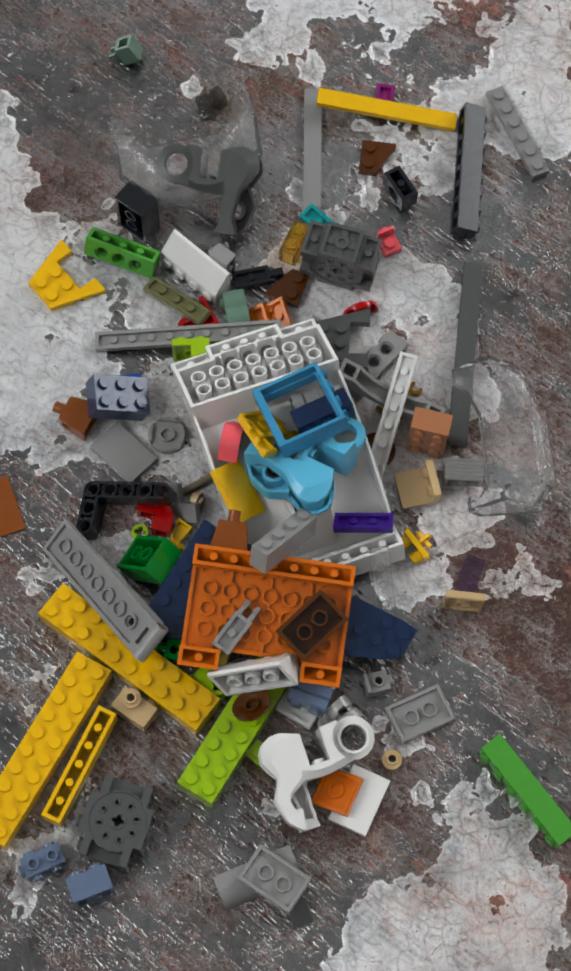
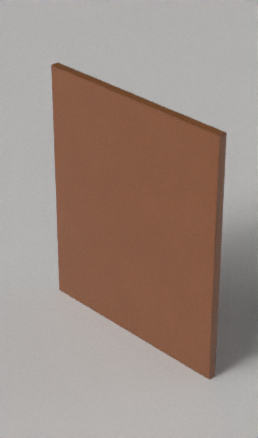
(10, 515)

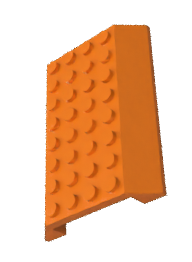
(225, 580)

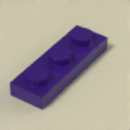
(363, 523)

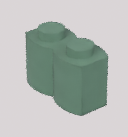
(234, 306)

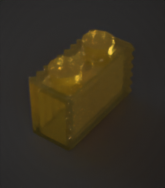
(291, 246)

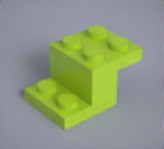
(188, 347)

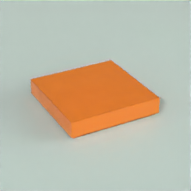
(337, 792)

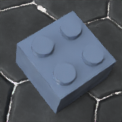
(90, 885)

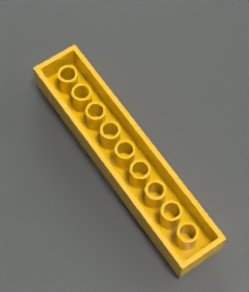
(155, 678)
(48, 741)

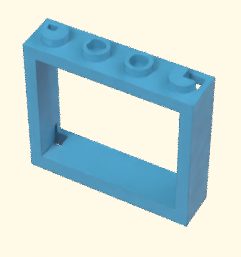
(288, 384)

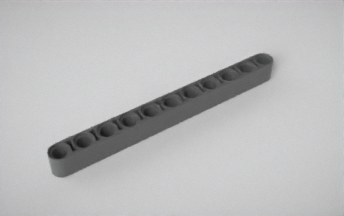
(465, 349)

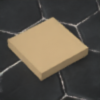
(463, 601)

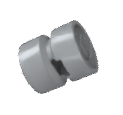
(298, 399)
(339, 706)

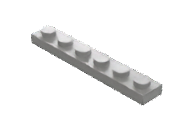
(517, 132)

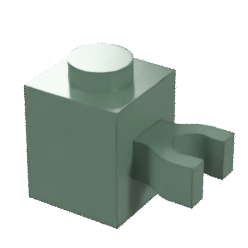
(126, 49)

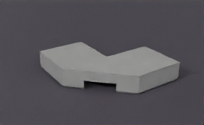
(186, 511)

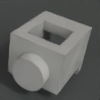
(374, 689)

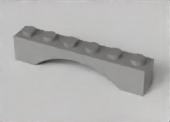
(368, 386)

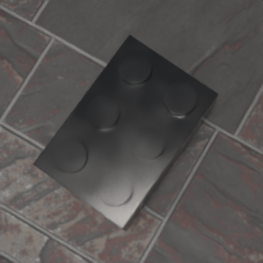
(137, 212)

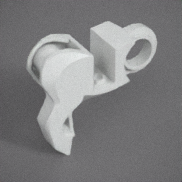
(287, 762)

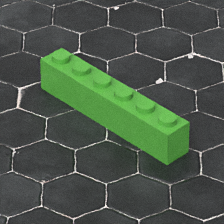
(527, 790)

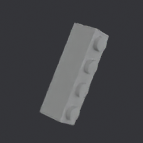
(283, 540)

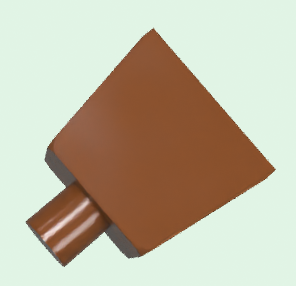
(75, 417)
(231, 532)

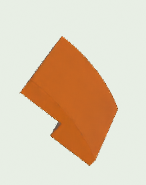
(273, 310)

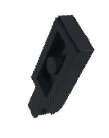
(256, 277)

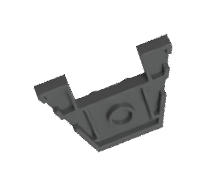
(338, 334)

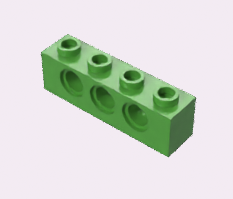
(122, 252)

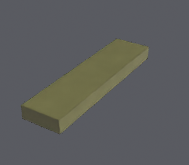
(177, 301)

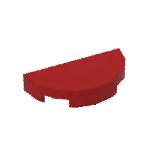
(362, 306)

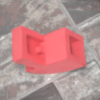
(230, 442)

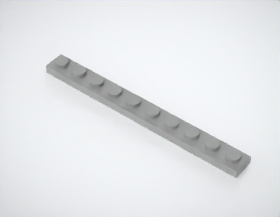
(162, 336)

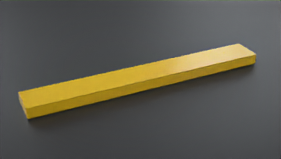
(386, 109)

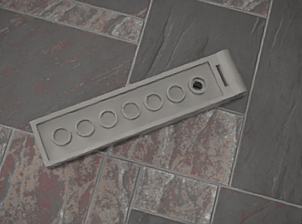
(106, 591)

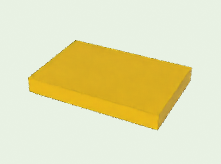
(237, 491)

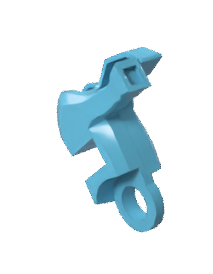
(309, 476)

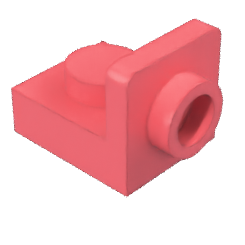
(390, 243)

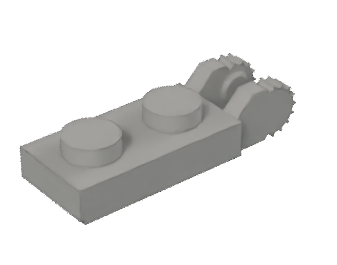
(235, 629)

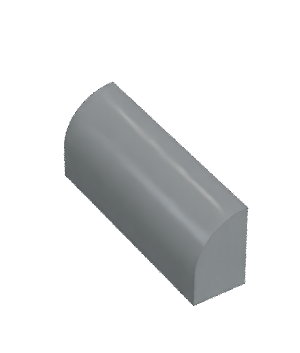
(234, 892)

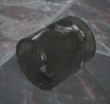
(212, 101)

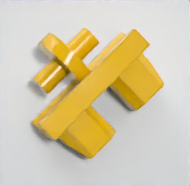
(420, 553)

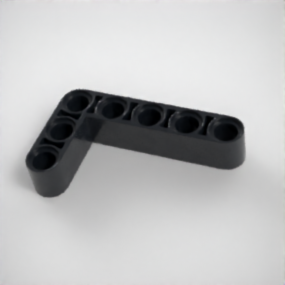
(121, 489)

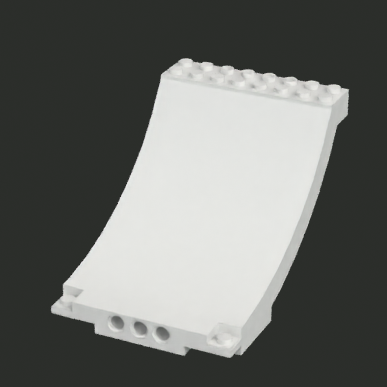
(220, 387)

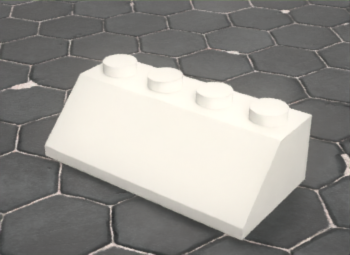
(195, 267)
(256, 674)

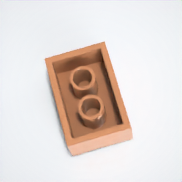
(429, 432)

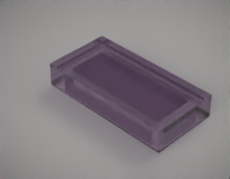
(470, 574)

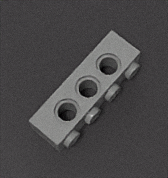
(390, 343)

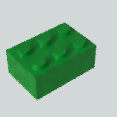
(149, 559)

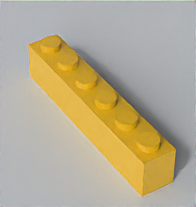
(79, 766)

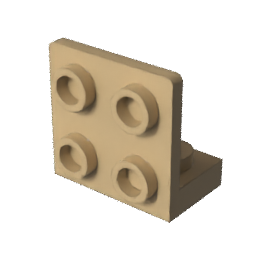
(418, 486)

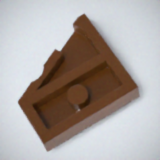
(374, 156)
(290, 287)

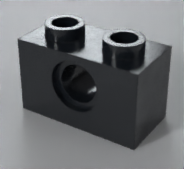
(400, 188)

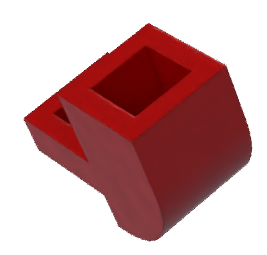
(162, 519)

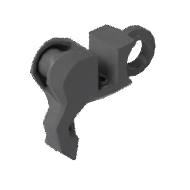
(237, 176)

